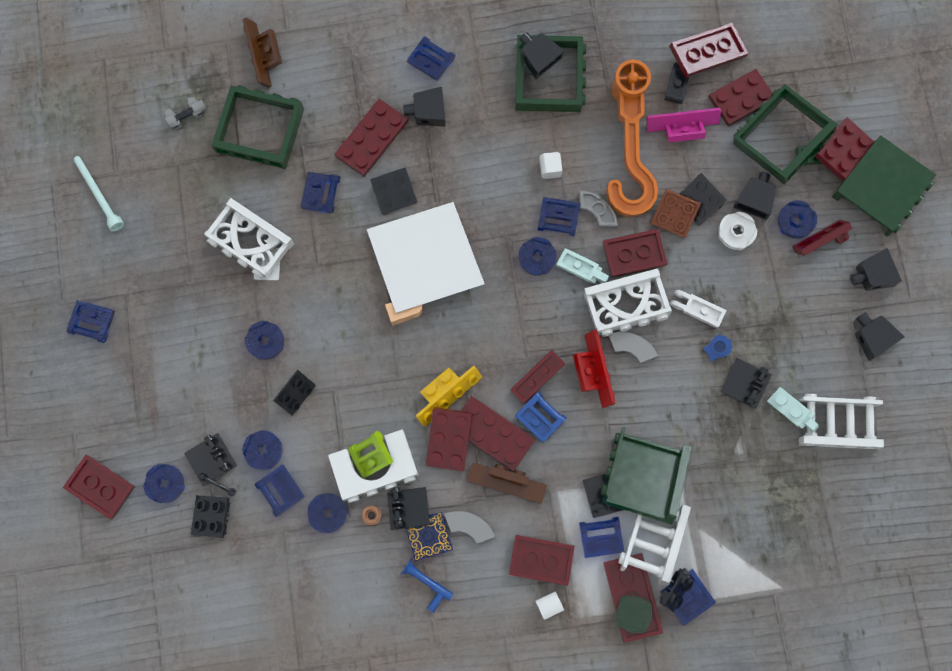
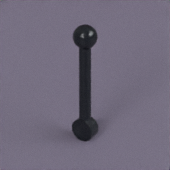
(231, 491)

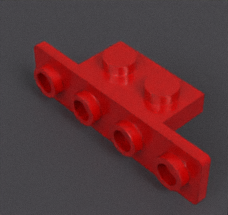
(593, 370)

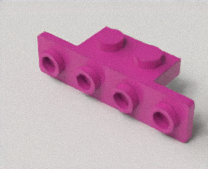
(684, 125)

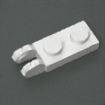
(699, 309)

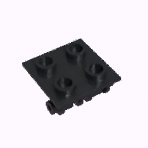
(393, 190)
(705, 193)
(746, 383)
(294, 392)
(210, 458)
(593, 490)
(408, 508)
(210, 516)
(683, 583)

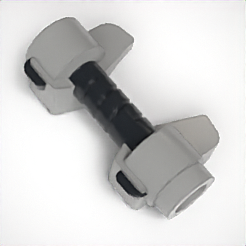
(195, 108)

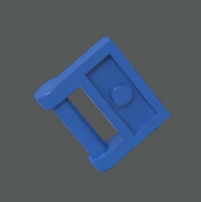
(536, 422)

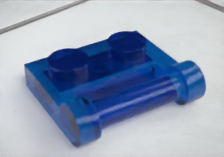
(427, 62)
(314, 192)
(559, 210)
(92, 315)
(284, 485)
(601, 544)

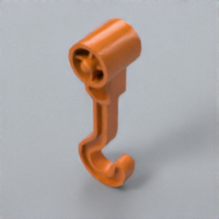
(628, 90)

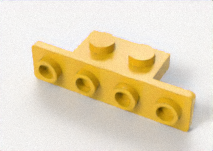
(445, 391)

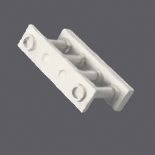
(850, 441)
(669, 553)

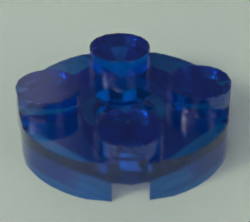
(792, 229)
(529, 263)
(254, 336)
(267, 460)
(153, 480)
(328, 524)

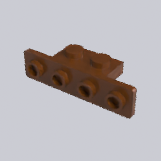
(263, 51)
(507, 482)

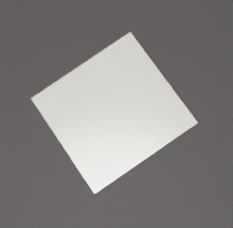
(425, 257)

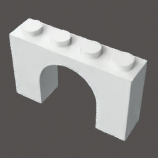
(353, 486)

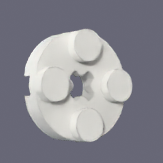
(739, 241)

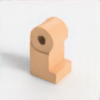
(403, 316)

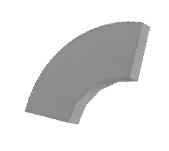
(598, 208)
(634, 345)
(469, 523)

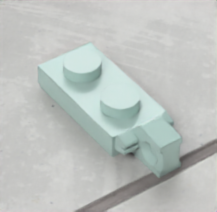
(581, 267)
(792, 410)

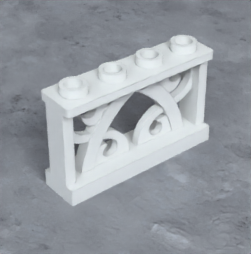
(264, 228)
(643, 282)

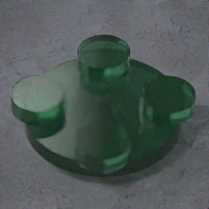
(633, 614)

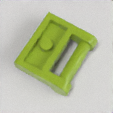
(374, 460)

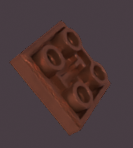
(675, 213)

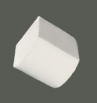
(550, 165)
(549, 605)

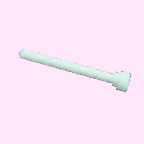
(113, 221)

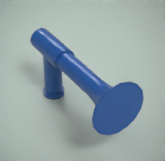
(441, 591)

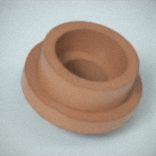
(367, 510)

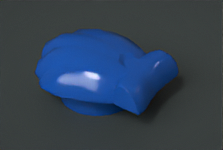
(718, 347)

